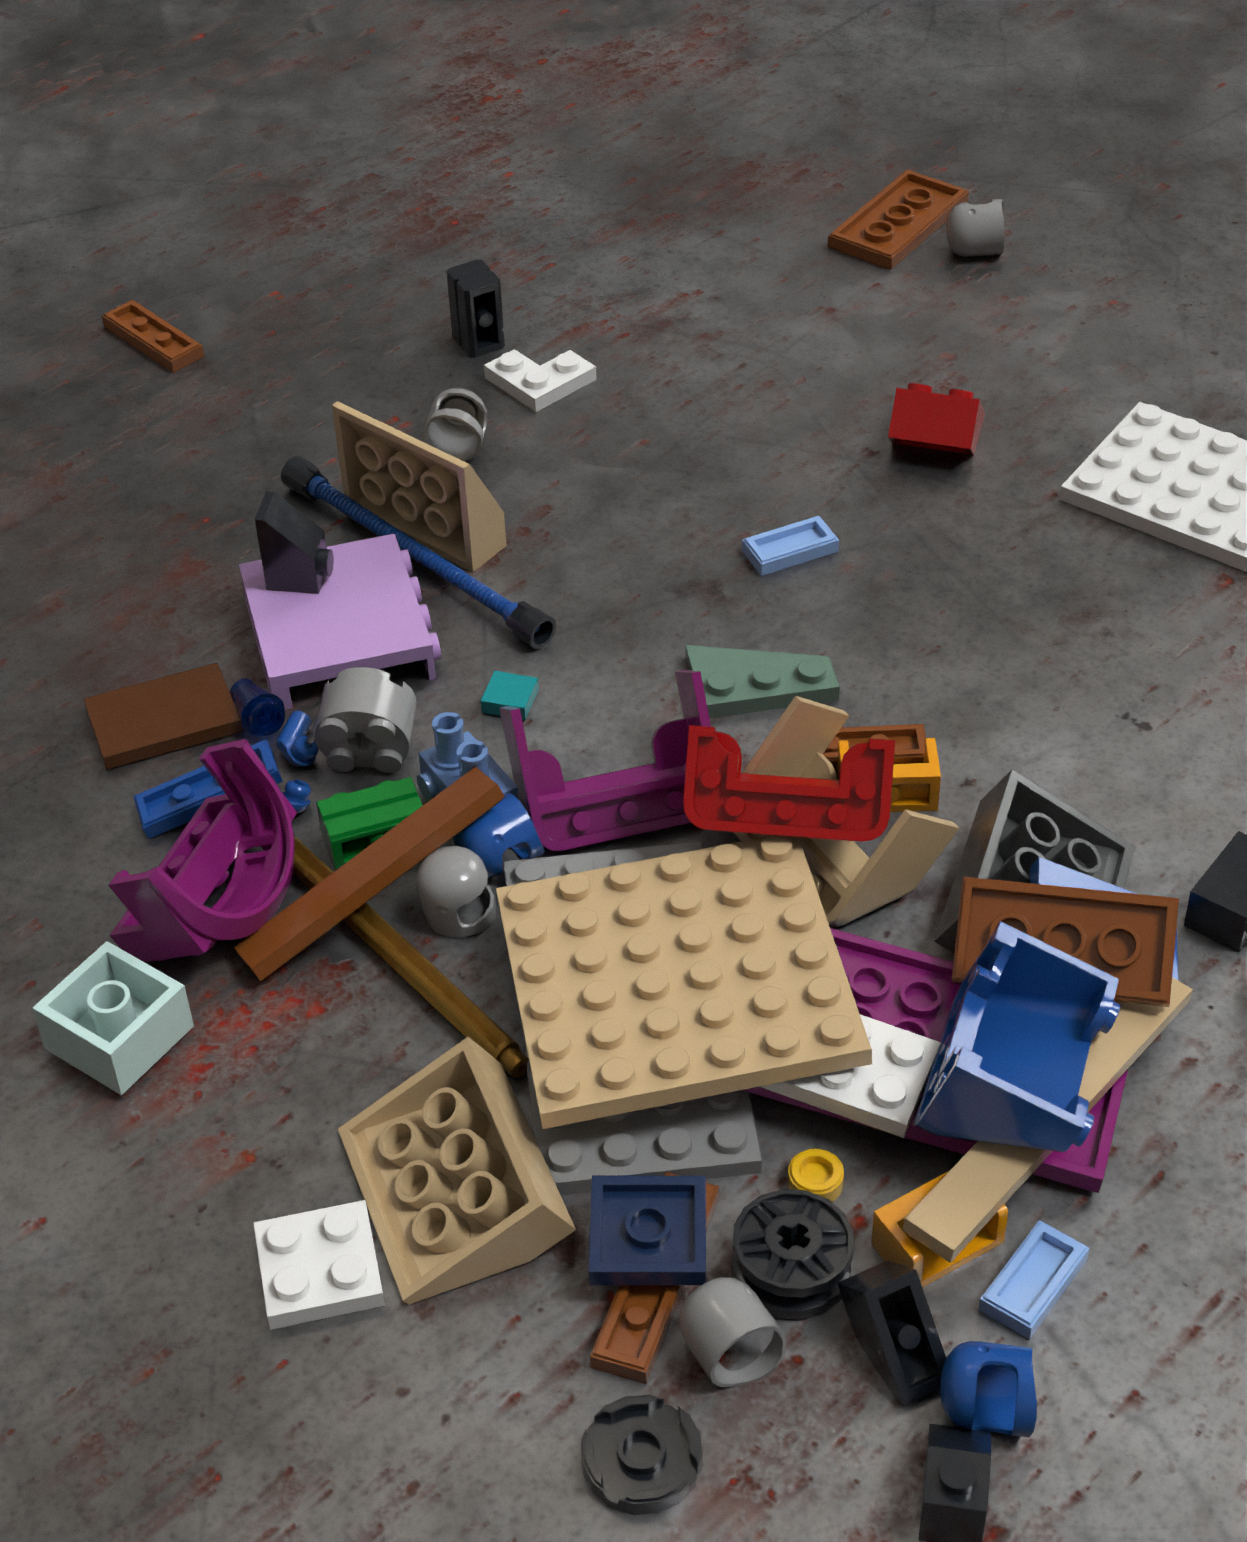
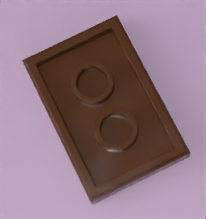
(162, 715)

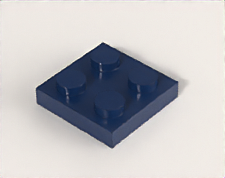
(647, 1230)

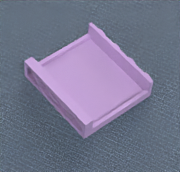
(358, 619)

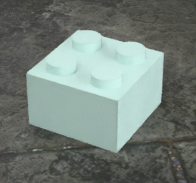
(113, 1017)

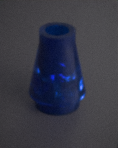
(257, 708)

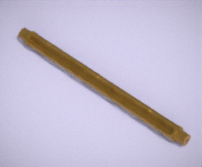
(419, 971)

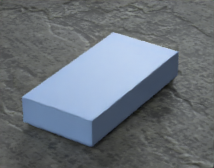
(790, 545)
(1034, 1279)

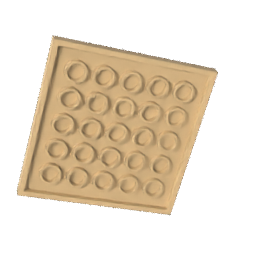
(677, 980)

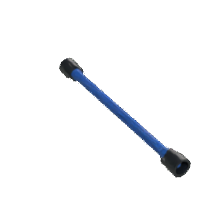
(526, 621)

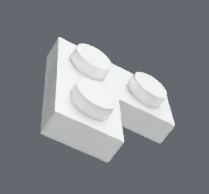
(539, 384)

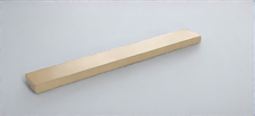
(994, 1172)

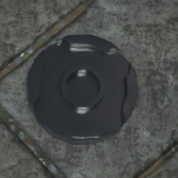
(641, 1455)

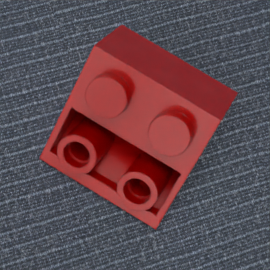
(936, 419)

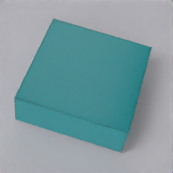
(509, 690)

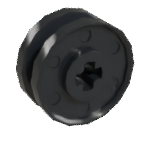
(793, 1252)

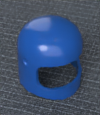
(498, 829)
(990, 1388)

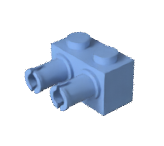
(454, 756)

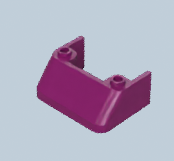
(612, 802)

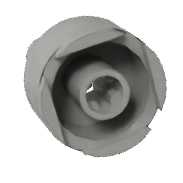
(365, 721)

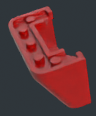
(733, 801)

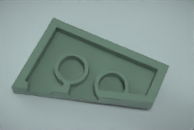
(760, 680)

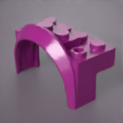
(167, 902)

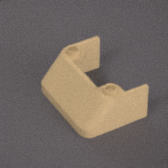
(842, 872)

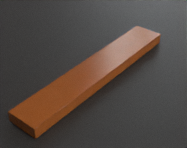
(368, 873)

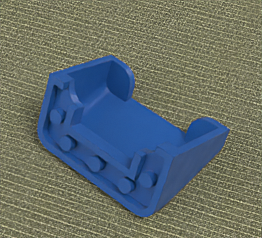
(1018, 1047)

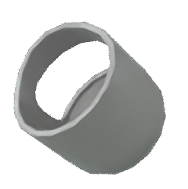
(976, 229)
(456, 423)
(447, 882)
(717, 1318)

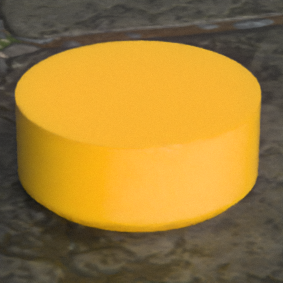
(817, 1173)

